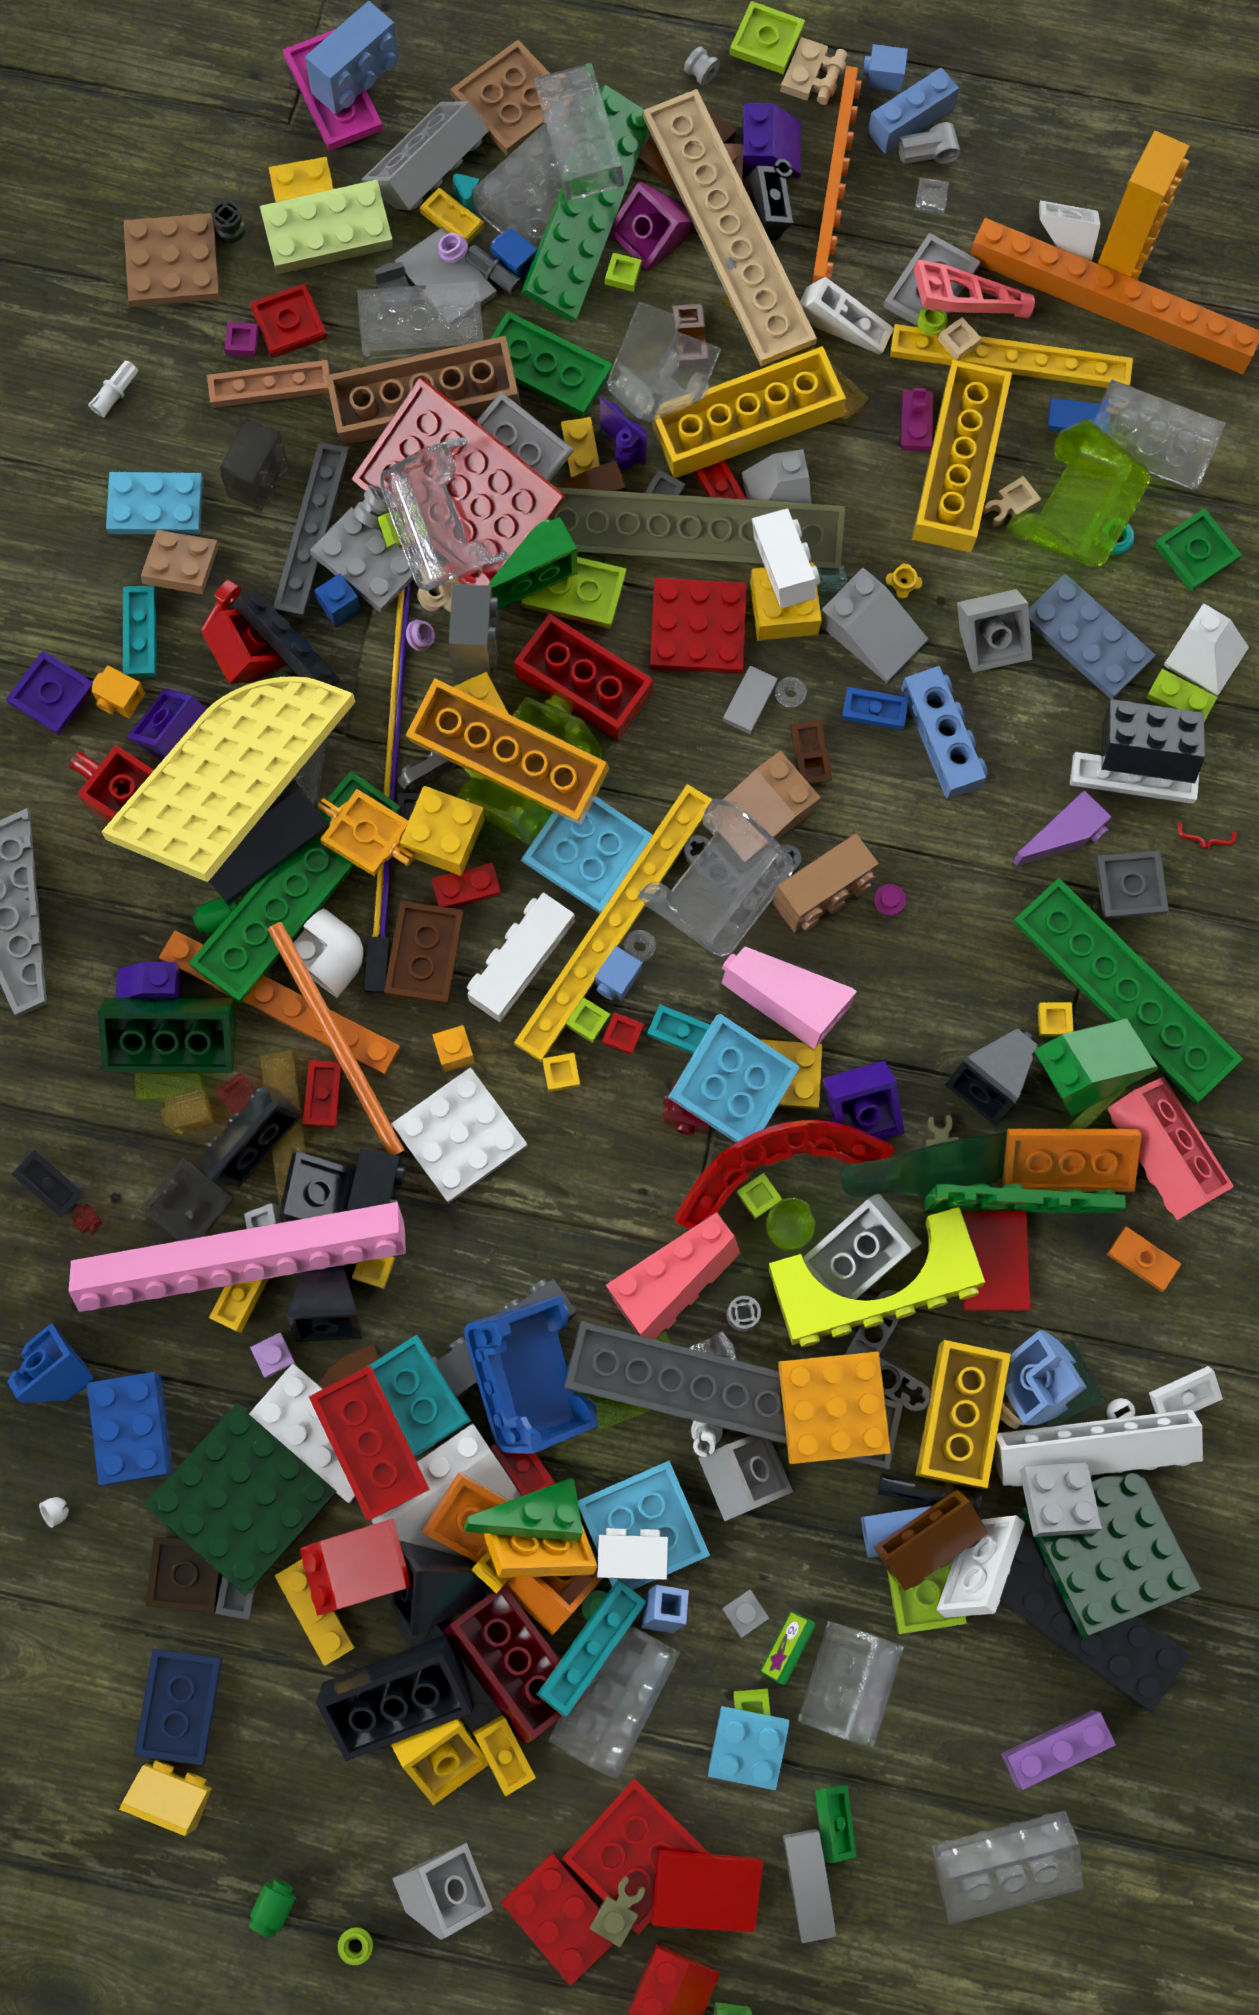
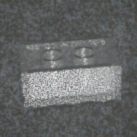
(850, 1684)

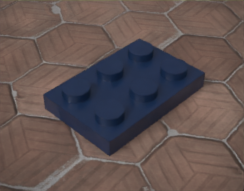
(178, 1707)

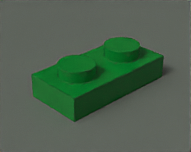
(835, 1823)

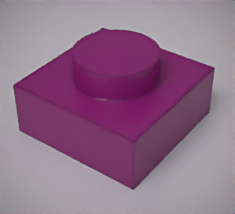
(241, 339)

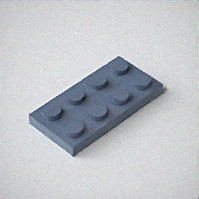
(1089, 636)

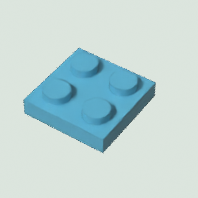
(748, 1748)

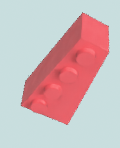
(673, 1277)

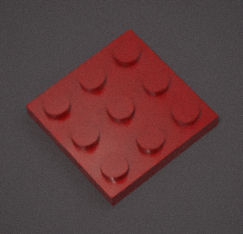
(698, 625)
(628, 1843)

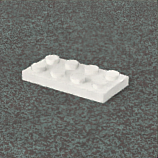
(293, 1421)

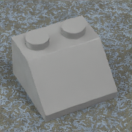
(995, 630)
(745, 1475)

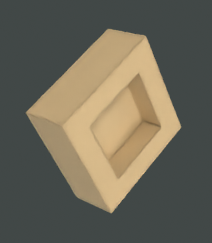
(959, 338)

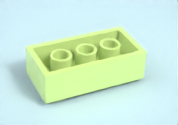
(326, 227)

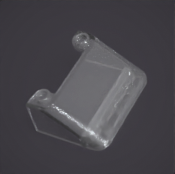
(726, 882)

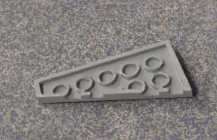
(20, 931)

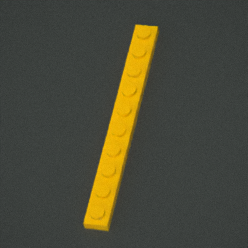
(612, 924)

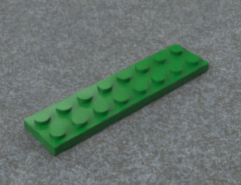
(582, 225)
(291, 894)
(1127, 989)

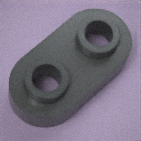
(418, 775)

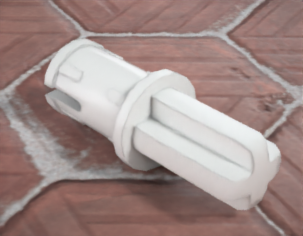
(113, 389)

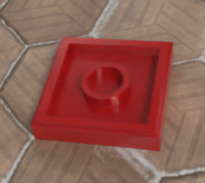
(288, 320)

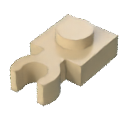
(1013, 499)

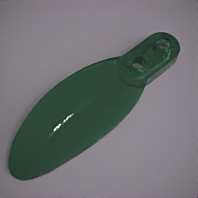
(919, 1171)

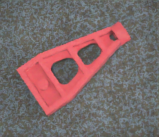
(936, 292)

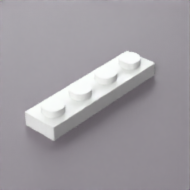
(1087, 773)

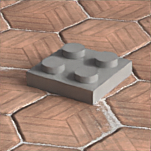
(1060, 1499)

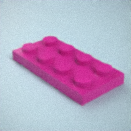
(350, 123)

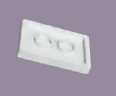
(981, 1571)

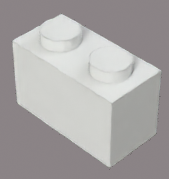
(632, 1555)

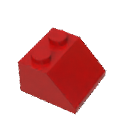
(240, 648)
(673, 1985)

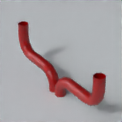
(1202, 842)

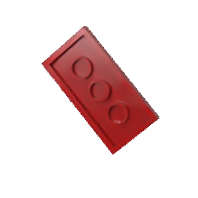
(369, 1443)

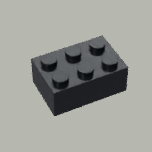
(1152, 741)

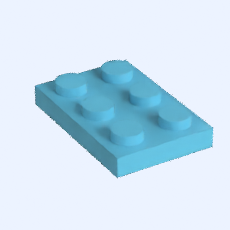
(154, 502)

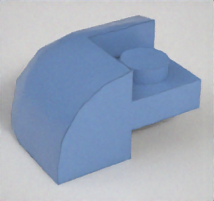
(1041, 1379)

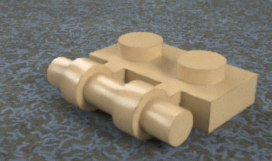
(805, 67)

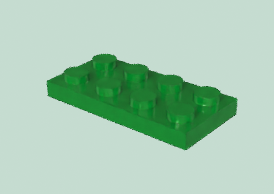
(553, 365)

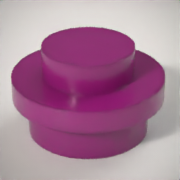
(890, 899)

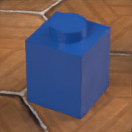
(514, 252)
(337, 600)

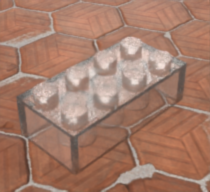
(579, 132)
(419, 319)

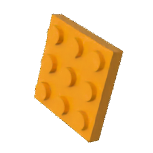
(834, 1407)

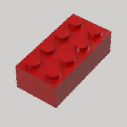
(585, 675)

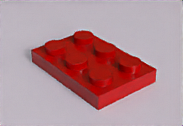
(558, 1918)

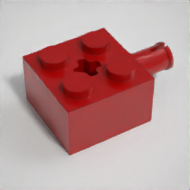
(107, 781)

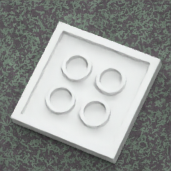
(459, 1135)

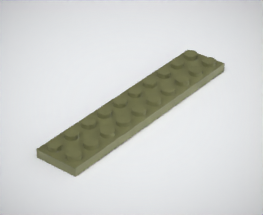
(690, 525)

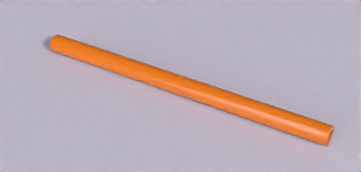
(335, 1039)

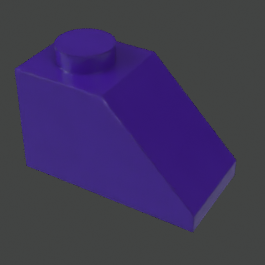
(149, 980)

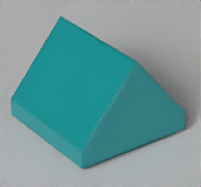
(463, 189)

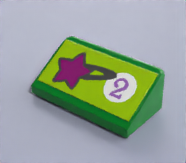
(787, 1648)

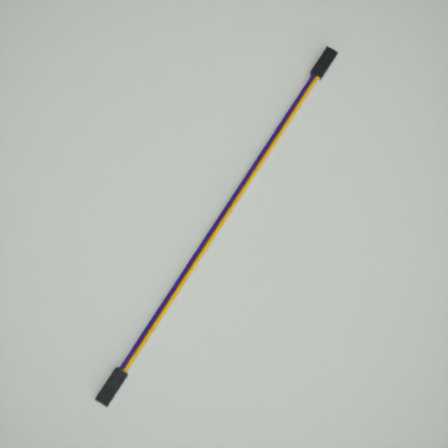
(379, 946)

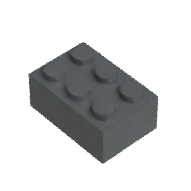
(473, 631)

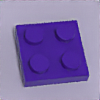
(50, 693)

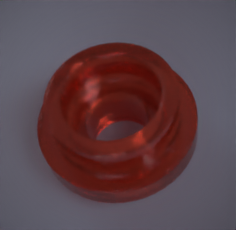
(86, 1219)

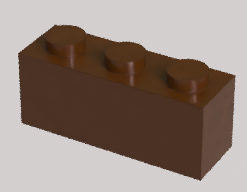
(931, 1540)

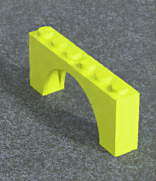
(816, 1311)

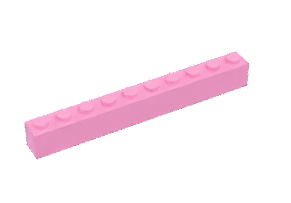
(237, 1257)

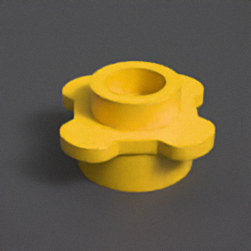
(906, 572)

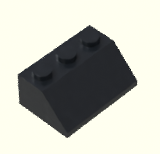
(250, 1136)

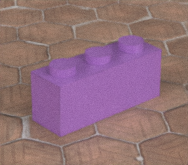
(1058, 1749)

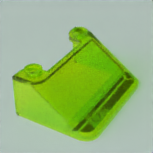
(1090, 498)

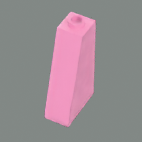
(788, 994)

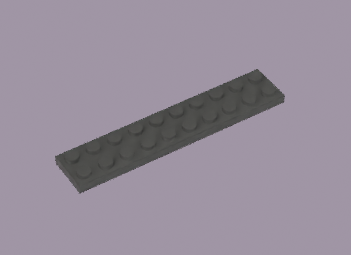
(689, 1385)

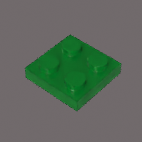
(1197, 550)

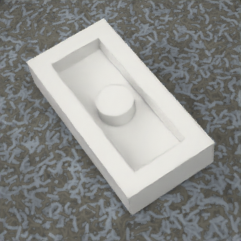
(1187, 1393)

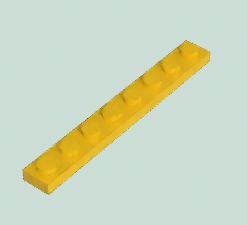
(1018, 358)

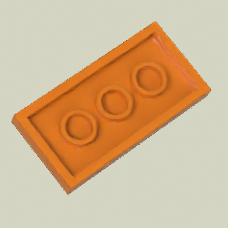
(1072, 1159)

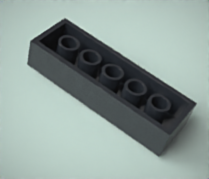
(1127, 1656)

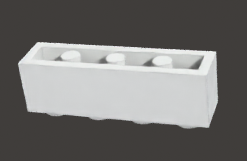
(520, 957)

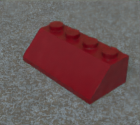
(508, 1661)

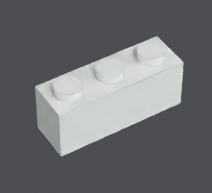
(785, 557)

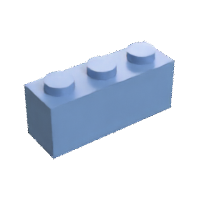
(913, 110)

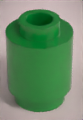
(212, 915)
(272, 1908)

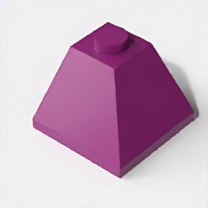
(650, 225)

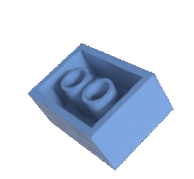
(352, 58)

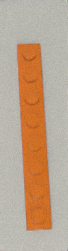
(838, 168)
(292, 1010)

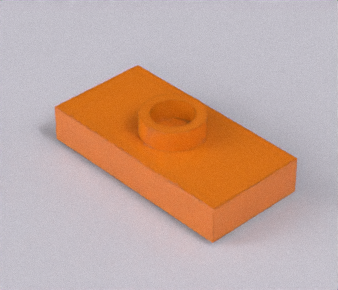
(1143, 1259)

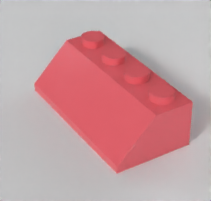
(1171, 1148)

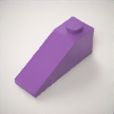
(1068, 831)

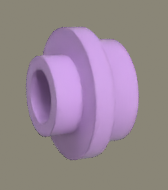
(452, 247)
(420, 635)

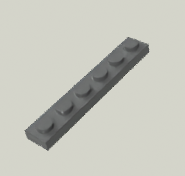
(311, 526)

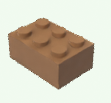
(826, 884)

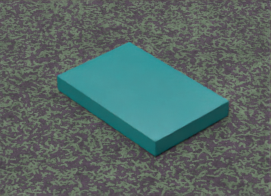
(419, 1395)

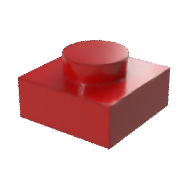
(623, 1033)

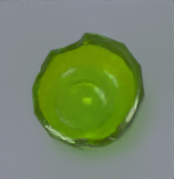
(790, 1224)

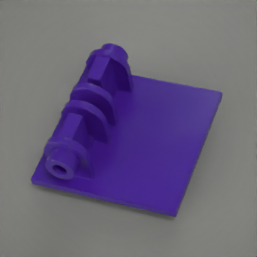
(629, 436)

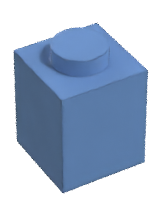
(885, 67)
(617, 974)
(665, 1609)

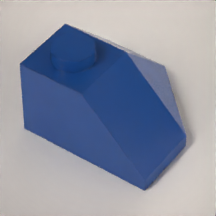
(49, 1369)

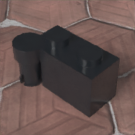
(770, 197)

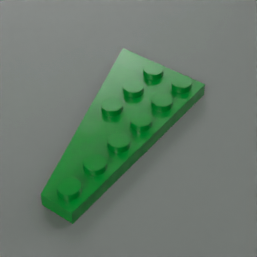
(1015, 1198)

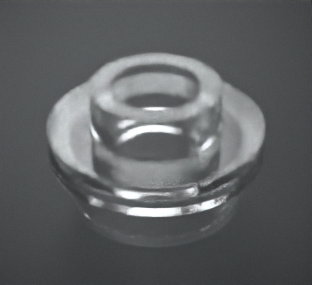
(791, 683)
(640, 936)

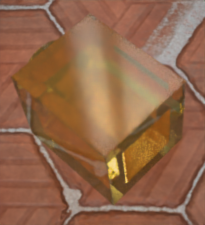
(187, 1111)

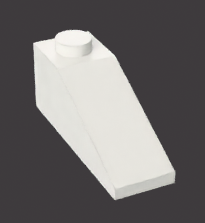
(843, 316)

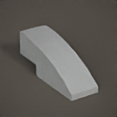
(809, 1885)

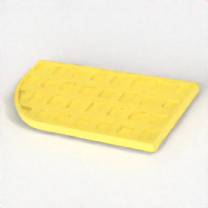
(227, 772)

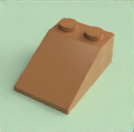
(776, 796)

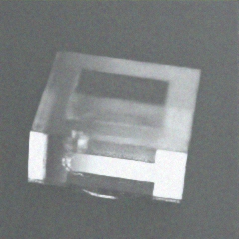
(931, 195)

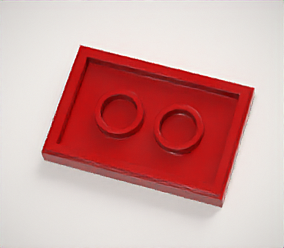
(1003, 1258)
(706, 1891)

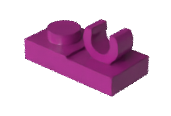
(916, 420)

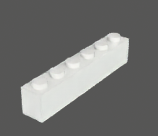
(1104, 1444)

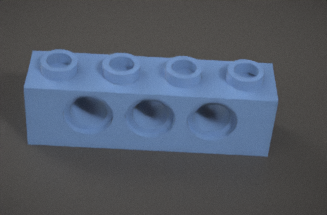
(953, 778)

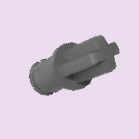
(492, 269)

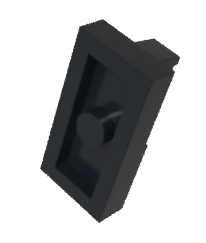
(47, 1183)

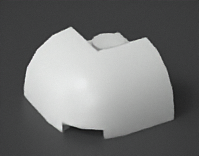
(330, 951)

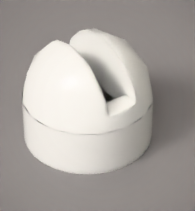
(1118, 1404)
(54, 1511)

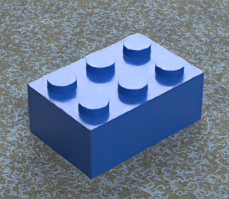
(129, 1429)

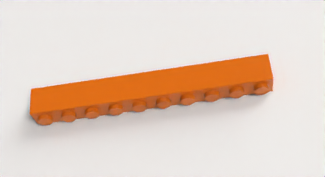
(1115, 296)

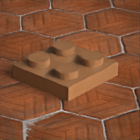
(179, 562)

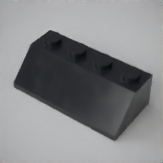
(274, 839)
(395, 1698)

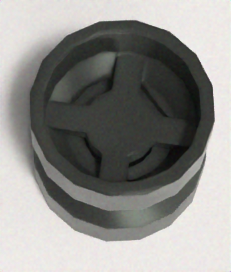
(228, 221)

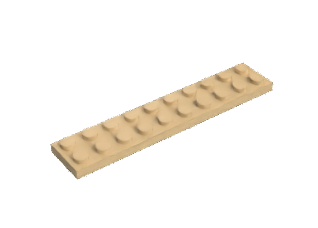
(729, 227)

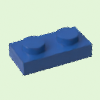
(875, 708)

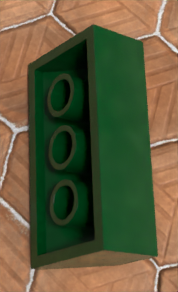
(167, 1035)

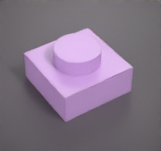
(272, 1355)

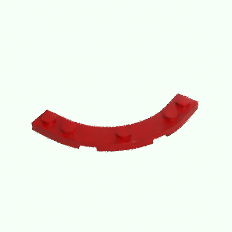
(769, 1147)

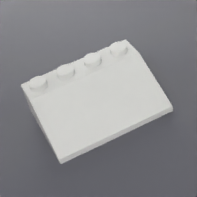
(464, 1454)

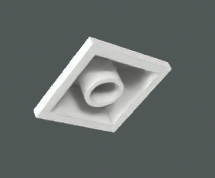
(1071, 227)
(1208, 651)

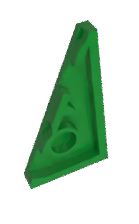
(540, 1514)

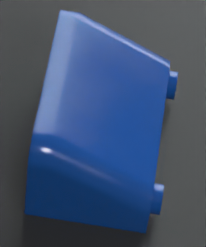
(524, 1377)

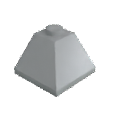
(778, 479)
(444, 1892)

